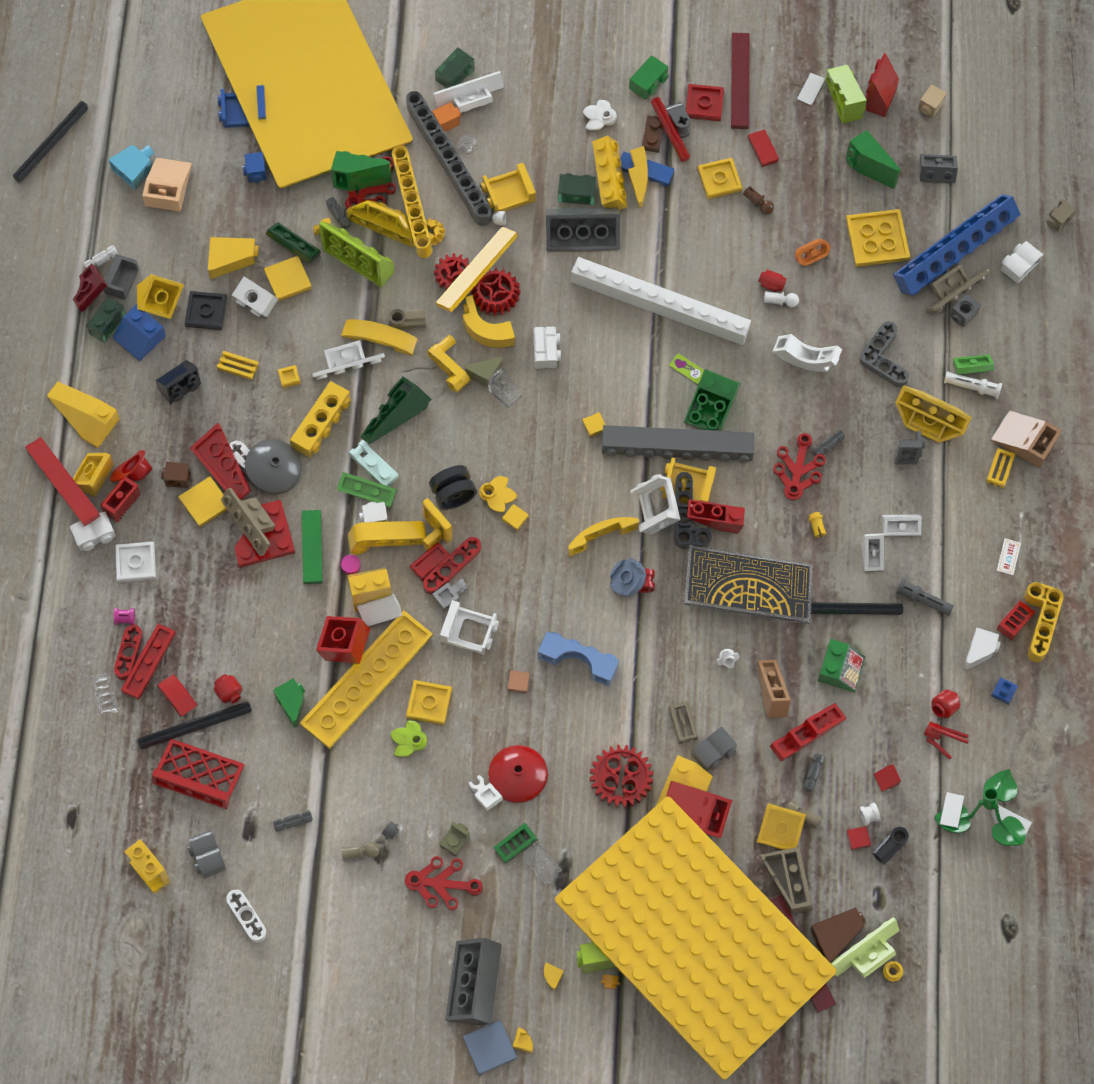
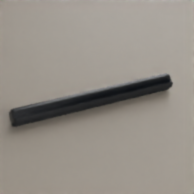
(50, 141)
(856, 608)
(194, 725)

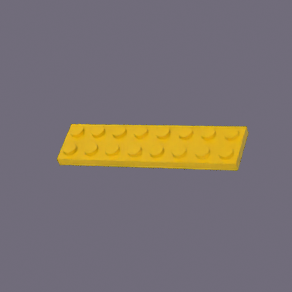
(366, 680)

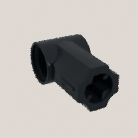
(890, 846)

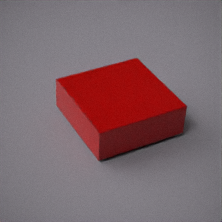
(858, 838)

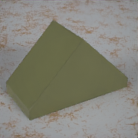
(483, 370)

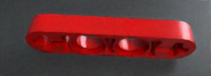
(452, 565)

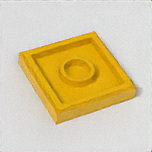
(719, 178)
(287, 278)
(203, 501)
(437, 520)
(429, 702)
(781, 827)

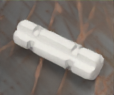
(102, 257)

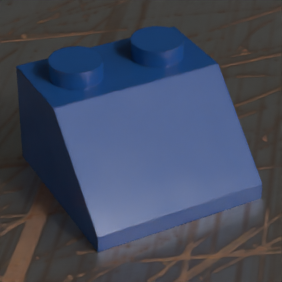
(139, 333)

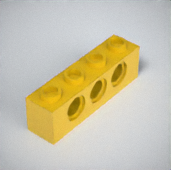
(331, 395)

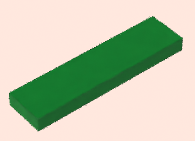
(312, 547)

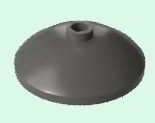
(269, 476)

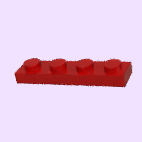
(148, 661)

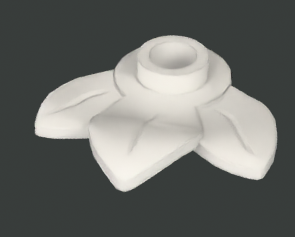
(598, 114)

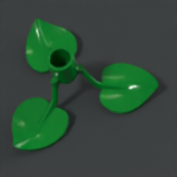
(997, 788)

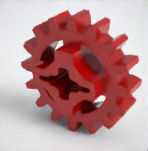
(449, 267)

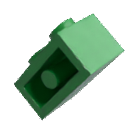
(648, 77)

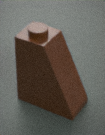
(837, 932)

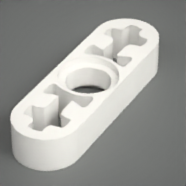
(259, 925)

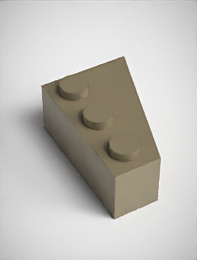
(789, 876)

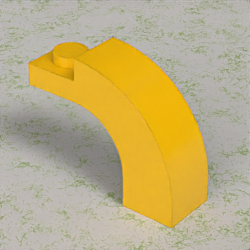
(485, 333)

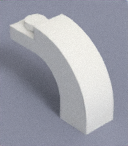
(806, 356)

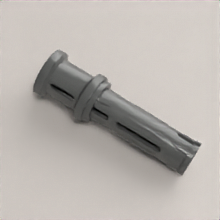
(915, 593)

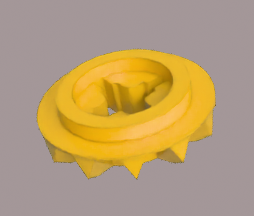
(439, 231)

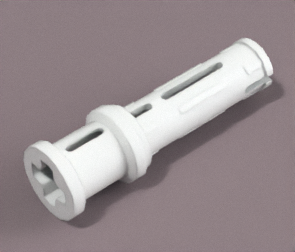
(983, 386)

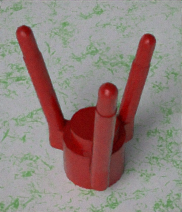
(935, 731)

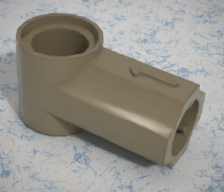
(408, 319)

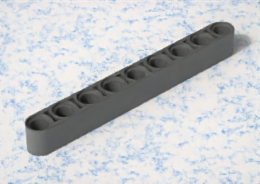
(449, 165)

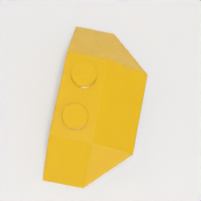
(382, 220)
(931, 415)

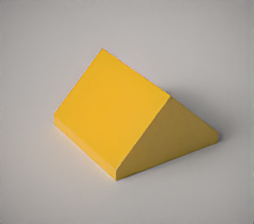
(158, 295)
(93, 472)

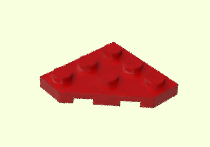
(279, 539)

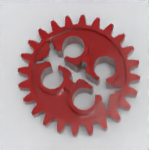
(603, 773)

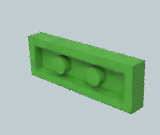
(366, 489)

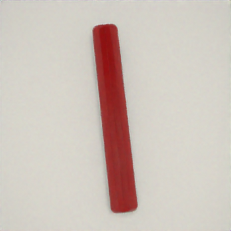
(670, 129)

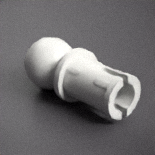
(791, 299)

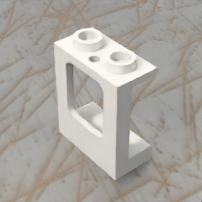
(656, 523)
(454, 622)

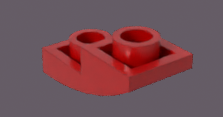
(177, 695)

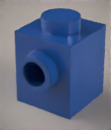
(254, 167)

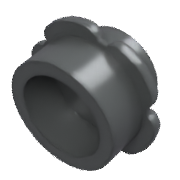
(390, 830)

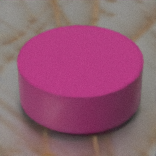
(350, 564)

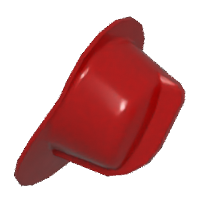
(134, 468)

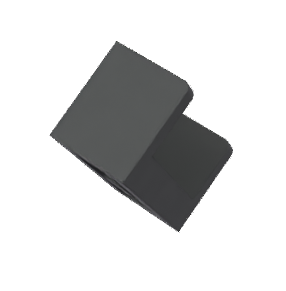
(121, 276)

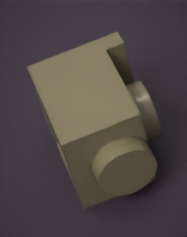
(1060, 215)

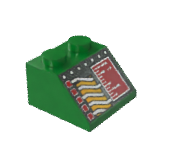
(841, 666)

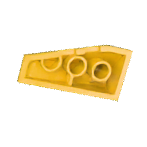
(85, 413)
(687, 773)

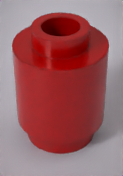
(772, 280)

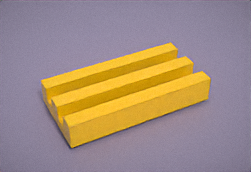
(250, 362)
(996, 481)

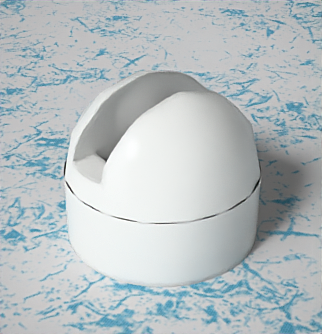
(499, 218)

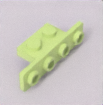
(869, 952)

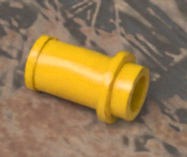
(817, 523)

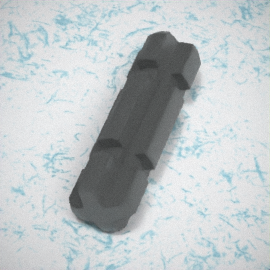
(338, 213)
(829, 443)
(813, 772)
(293, 820)

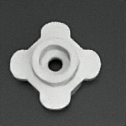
(727, 654)

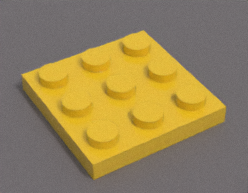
(877, 238)

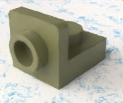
(455, 838)

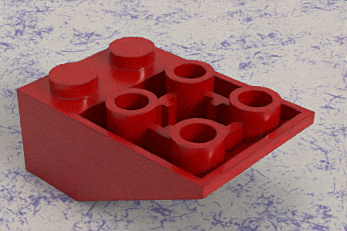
(881, 87)
(704, 808)

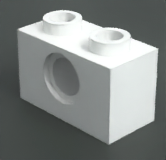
(264, 302)

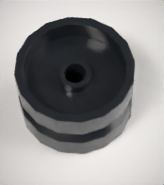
(452, 487)

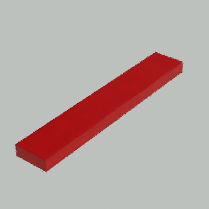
(62, 481)

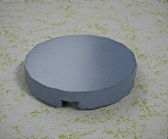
(627, 577)

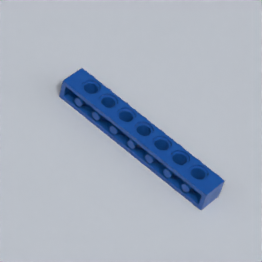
(957, 244)

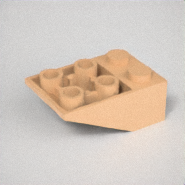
(166, 184)

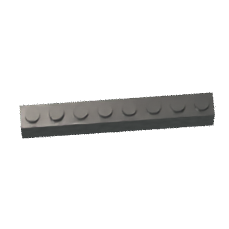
(677, 443)

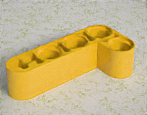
(385, 534)
(1043, 624)

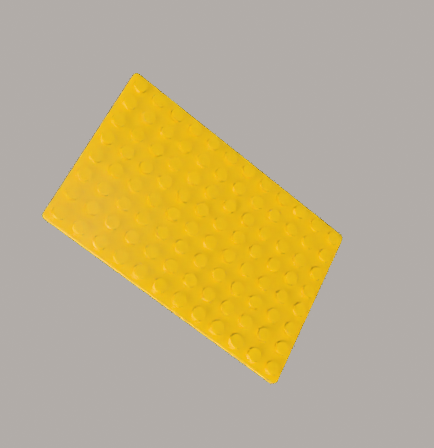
(316, 81)
(695, 937)

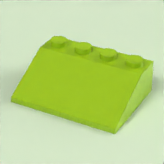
(355, 254)

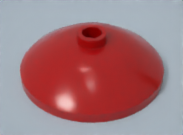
(518, 786)

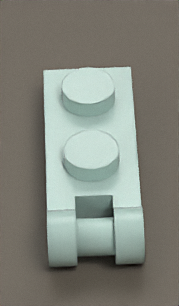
(373, 464)

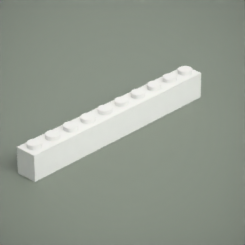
(660, 301)

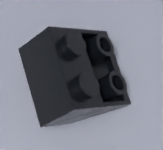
(179, 381)

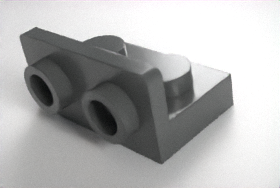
(938, 168)
(909, 450)

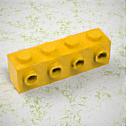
(609, 173)

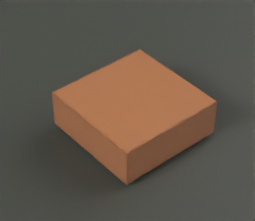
(518, 681)

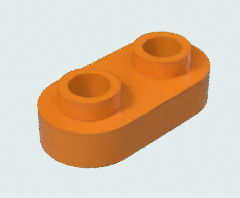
(811, 252)

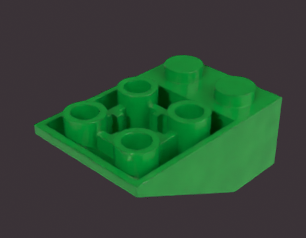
(358, 172)
(712, 401)

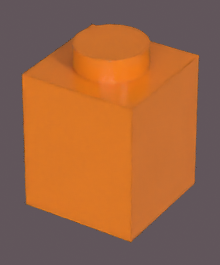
(447, 116)

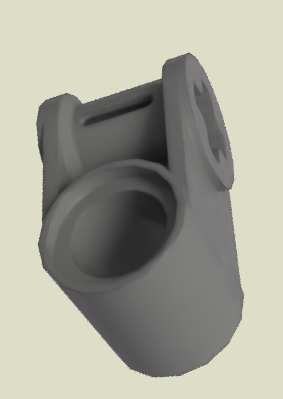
(679, 118)

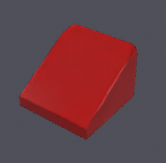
(887, 778)

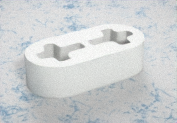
(244, 451)

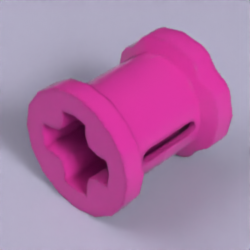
(124, 616)

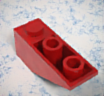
(716, 516)

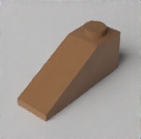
(773, 689)

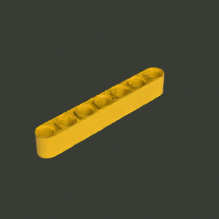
(412, 208)

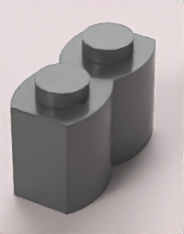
(714, 749)
(207, 854)

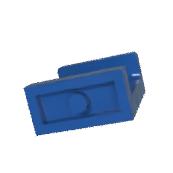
(232, 113)

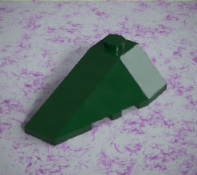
(404, 403)

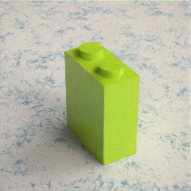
(592, 959)

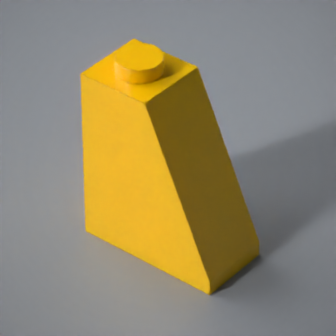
(230, 255)

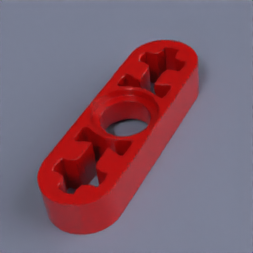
(127, 638)

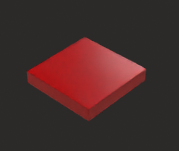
(704, 102)

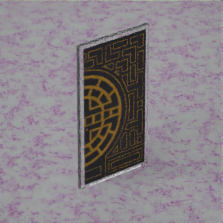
(748, 584)

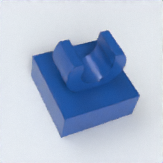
(1004, 690)

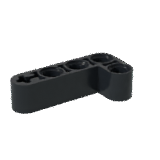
(687, 528)

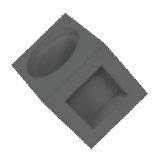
(968, 304)

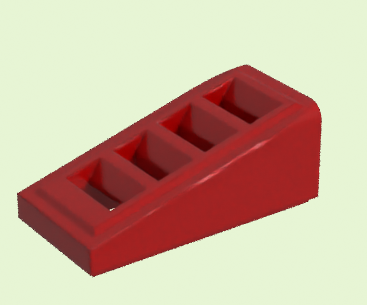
(1008, 631)

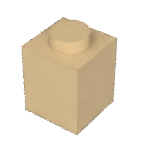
(932, 101)

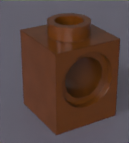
(176, 474)

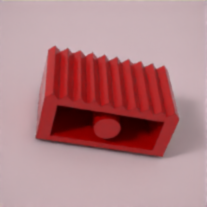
(120, 499)

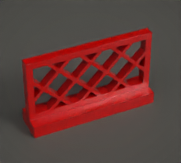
(188, 786)

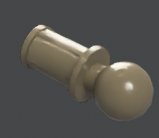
(811, 819)
(370, 850)

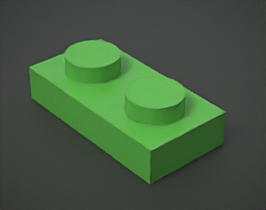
(973, 364)

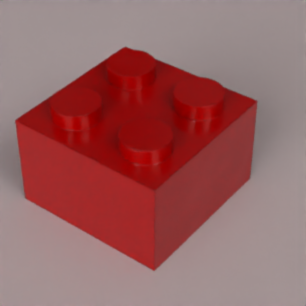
(343, 639)

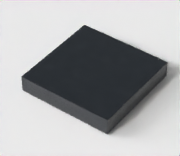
(205, 310)

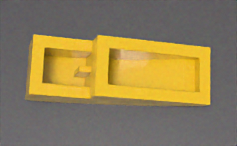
(639, 174)

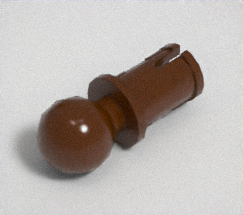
(766, 206)

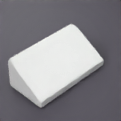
(901, 525)
(380, 610)

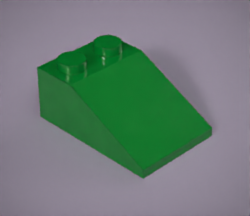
(872, 160)

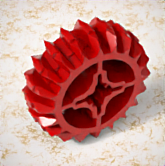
(503, 298)

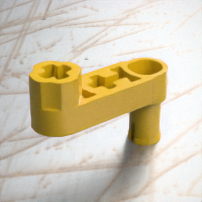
(458, 377)

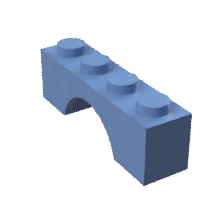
(556, 648)

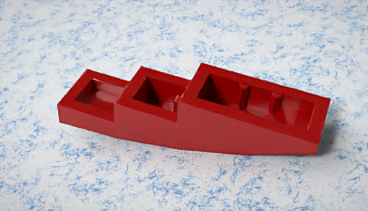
(808, 732)

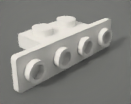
(471, 93)
(344, 357)

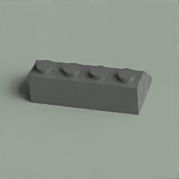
(583, 229)
(473, 981)

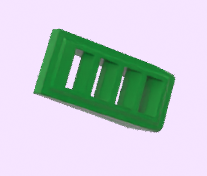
(518, 832)

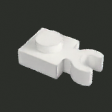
(485, 795)

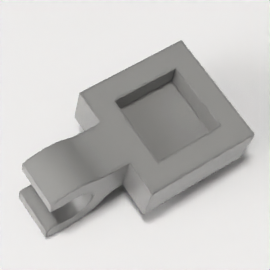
(447, 593)

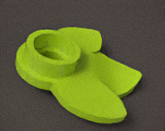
(406, 739)

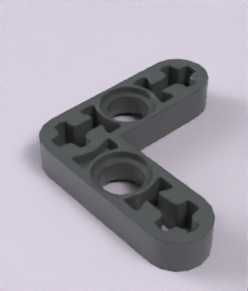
(878, 359)

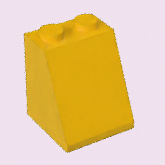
(368, 586)

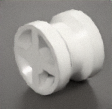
(869, 814)

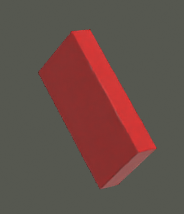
(763, 148)
(429, 561)

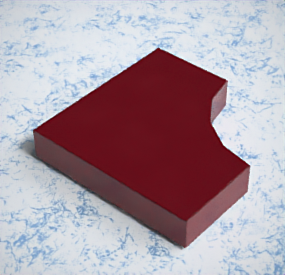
(90, 287)

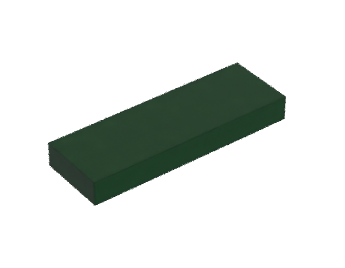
(293, 242)

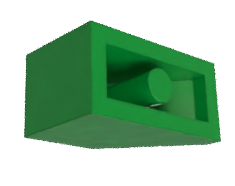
(291, 699)

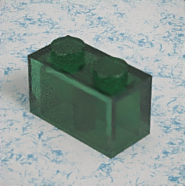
(455, 69)
(576, 189)
(105, 319)

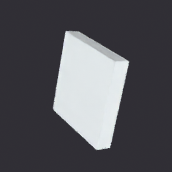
(135, 562)

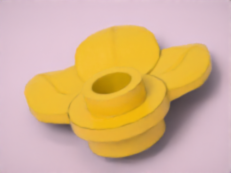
(500, 493)

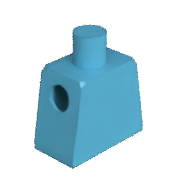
(132, 164)

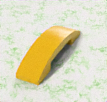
(381, 334)
(623, 524)

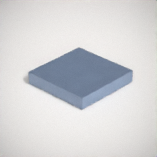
(489, 1047)

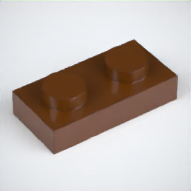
(652, 134)

